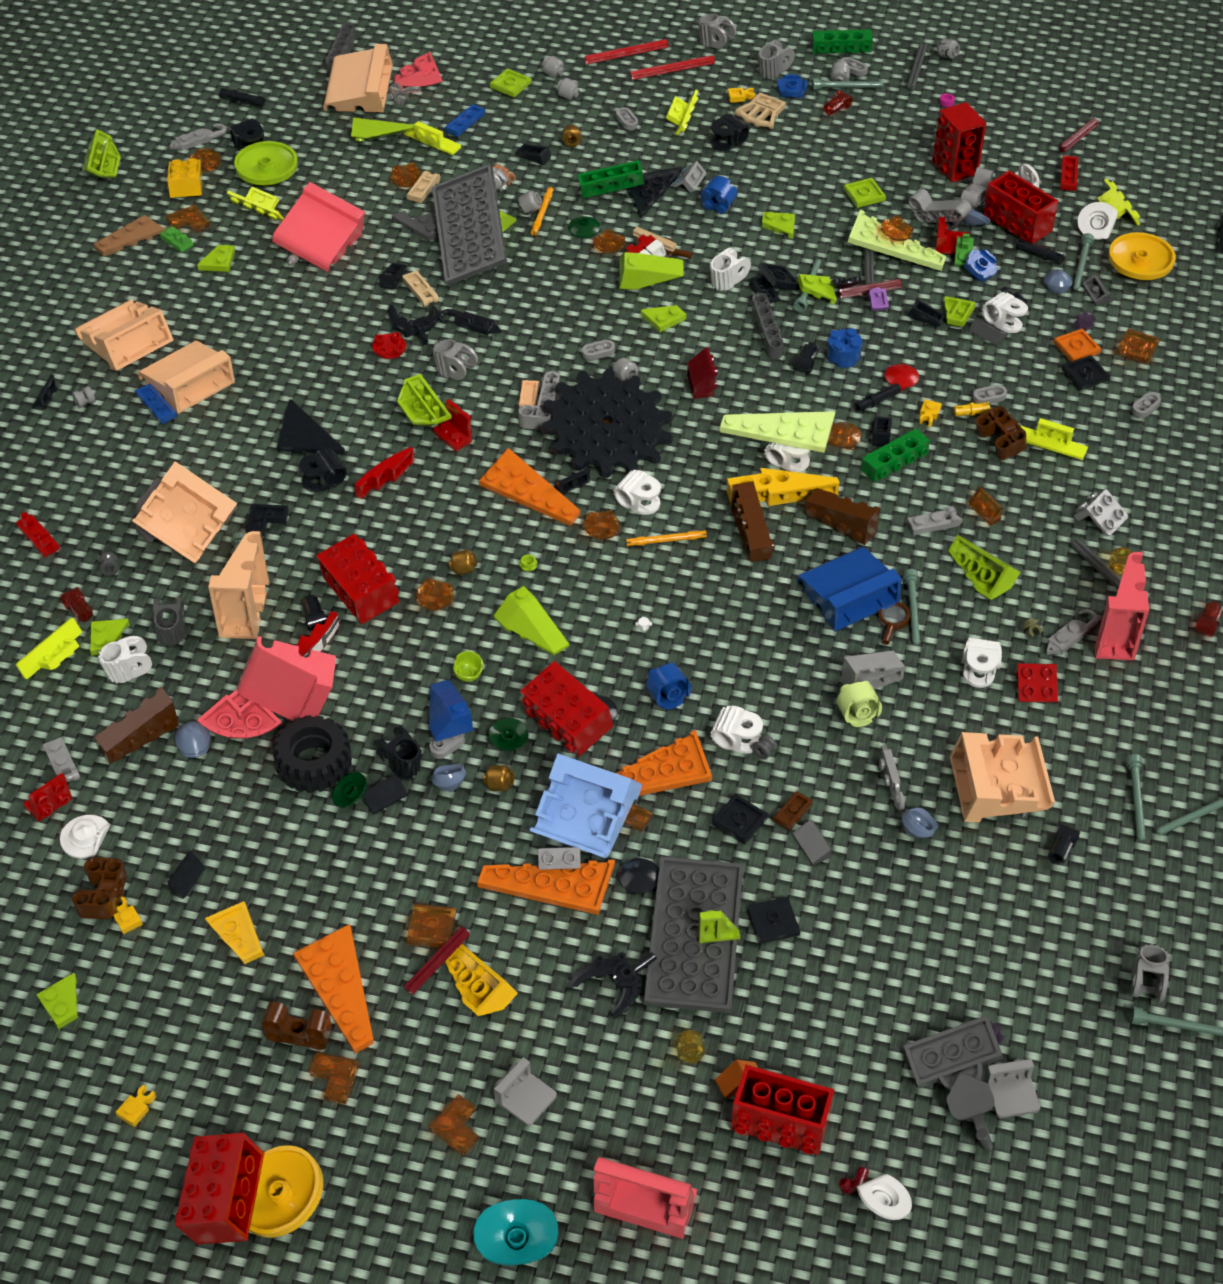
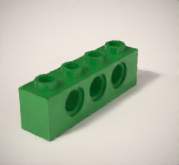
(842, 41)
(611, 179)
(895, 455)

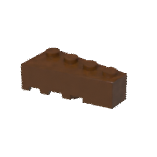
(843, 515)
(751, 522)
(138, 727)

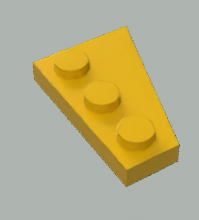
(237, 931)

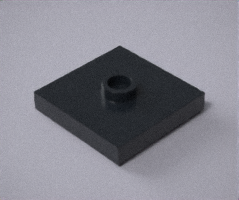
(778, 276)
(1085, 372)
(740, 819)
(773, 920)

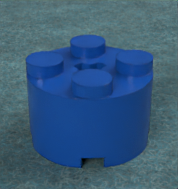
(718, 194)
(844, 347)
(668, 686)

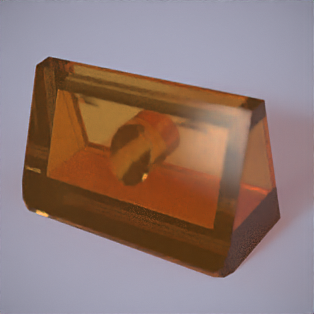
(986, 506)

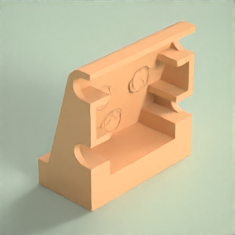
(360, 80)
(125, 333)
(189, 375)
(185, 512)
(241, 590)
(1000, 776)

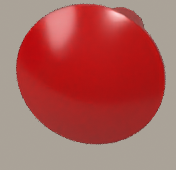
(389, 345)
(902, 374)

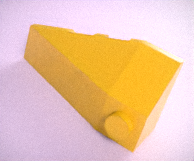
(479, 985)

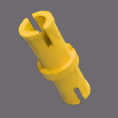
(971, 409)

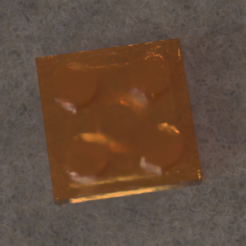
(1138, 346)
(431, 925)

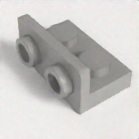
(559, 858)

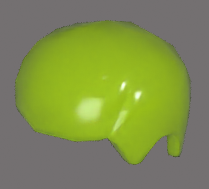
(468, 666)

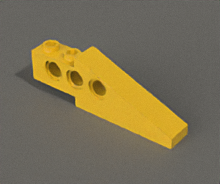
(785, 486)

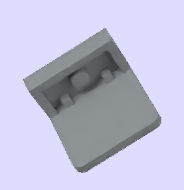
(1103, 510)
(1012, 1088)
(523, 1093)

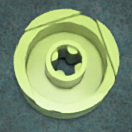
(859, 703)

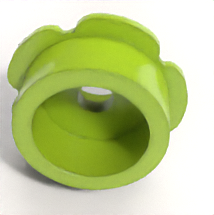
(528, 562)

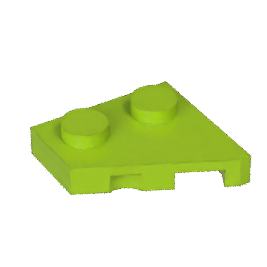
(779, 222)
(218, 259)
(817, 286)
(958, 310)
(664, 317)
(106, 632)
(716, 927)
(61, 1001)

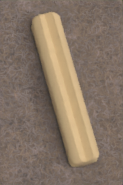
(668, 245)

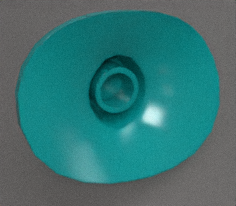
(516, 1232)

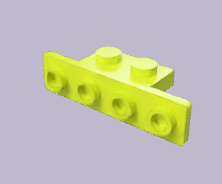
(680, 111)
(433, 137)
(1116, 200)
(259, 201)
(1055, 438)
(51, 650)

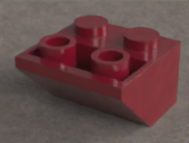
(702, 374)

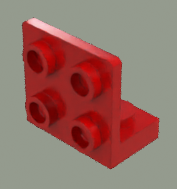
(945, 239)
(457, 430)
(48, 798)

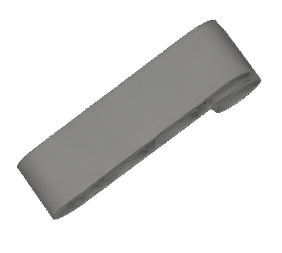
(976, 192)
(930, 211)
(533, 416)

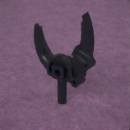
(414, 326)
(623, 975)

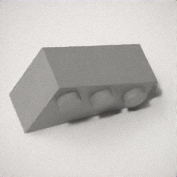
(876, 668)

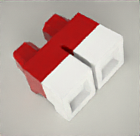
(647, 245)

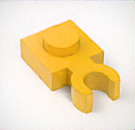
(739, 95)
(929, 411)
(127, 917)
(135, 1108)

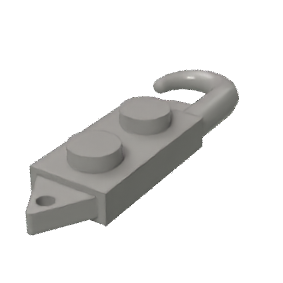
(197, 137)
(1071, 633)
(891, 777)

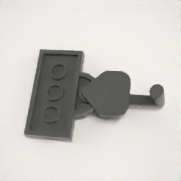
(958, 1061)

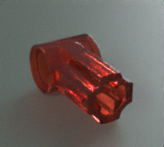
(839, 101)
(75, 601)
(1209, 620)

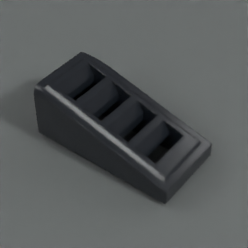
(534, 153)
(392, 276)
(762, 280)
(925, 313)
(881, 431)

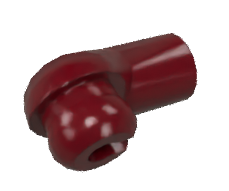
(849, 1186)

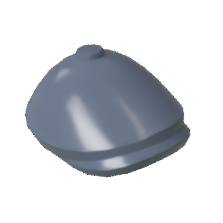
(975, 218)
(1058, 281)
(192, 739)
(448, 777)
(918, 823)

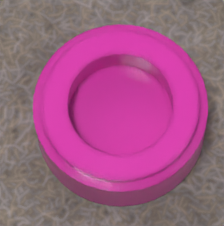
(947, 100)

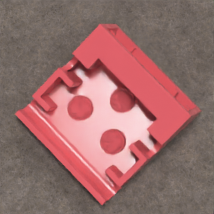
(320, 227)
(1124, 614)
(287, 681)
(643, 1197)

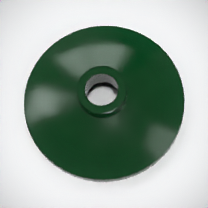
(584, 227)
(508, 734)
(349, 790)

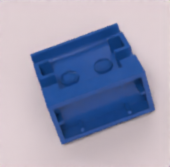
(851, 587)

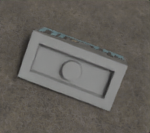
(690, 177)

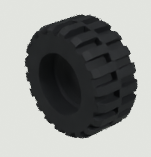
(318, 773)

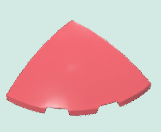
(421, 73)
(239, 718)

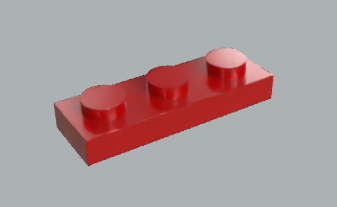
(1069, 173)

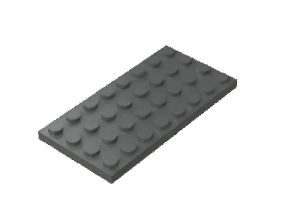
(469, 224)
(688, 971)

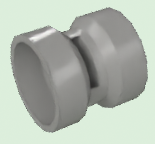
(83, 397)

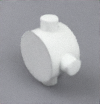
(643, 623)

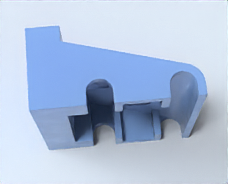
(585, 805)

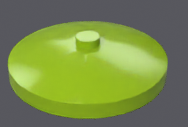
(266, 163)

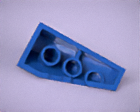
(448, 712)

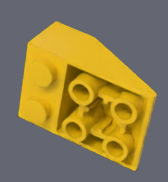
(185, 178)

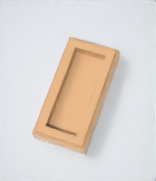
(529, 393)

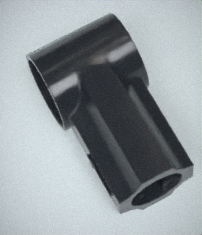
(805, 361)
(313, 612)
(1064, 840)

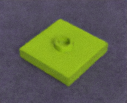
(510, 82)
(864, 192)

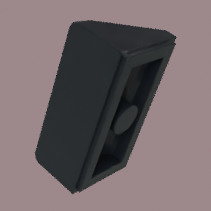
(45, 394)
(573, 481)
(384, 794)
(185, 875)

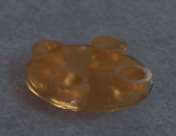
(405, 175)
(896, 229)
(609, 241)
(844, 435)
(602, 524)
(435, 594)

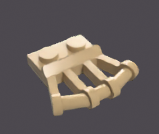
(764, 104)

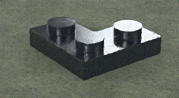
(263, 514)

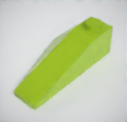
(372, 129)
(645, 270)
(985, 571)
(527, 618)

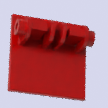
(1037, 682)

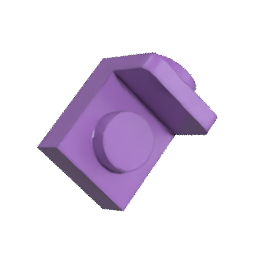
(878, 299)

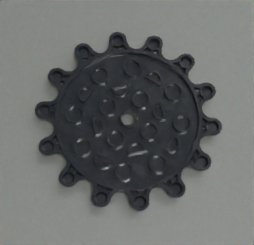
(585, 435)

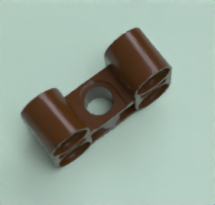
(1000, 421)
(103, 901)
(281, 1027)

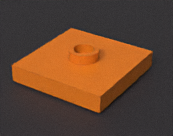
(1077, 345)

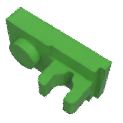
(176, 239)
(963, 248)

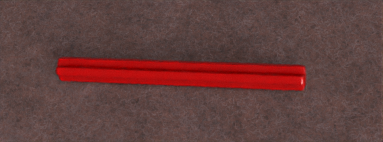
(627, 51)
(672, 67)

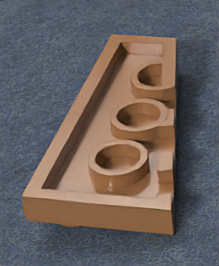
(128, 235)

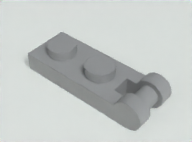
(934, 521)
(61, 759)

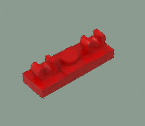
(37, 535)

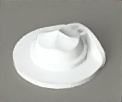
(1097, 220)
(83, 836)
(886, 1197)

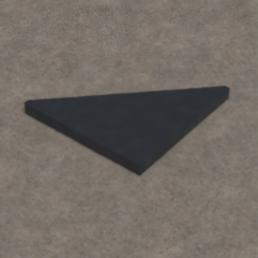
(654, 187)
(303, 434)

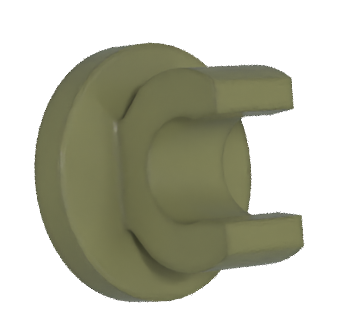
(1031, 624)

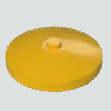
(1141, 256)
(286, 1191)

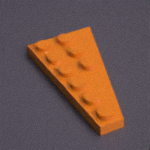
(522, 484)
(671, 766)
(569, 888)
(336, 978)

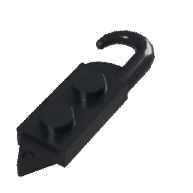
(471, 321)

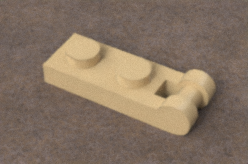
(423, 186)
(420, 288)

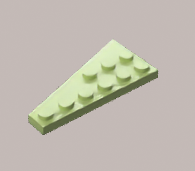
(869, 235)
(797, 430)

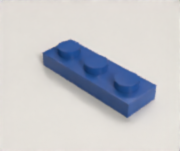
(465, 120)
(156, 403)

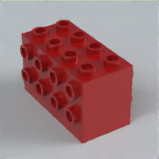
(958, 141)
(1020, 207)
(358, 578)
(566, 709)
(782, 1109)
(219, 1188)

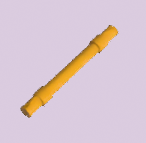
(546, 199)
(689, 535)

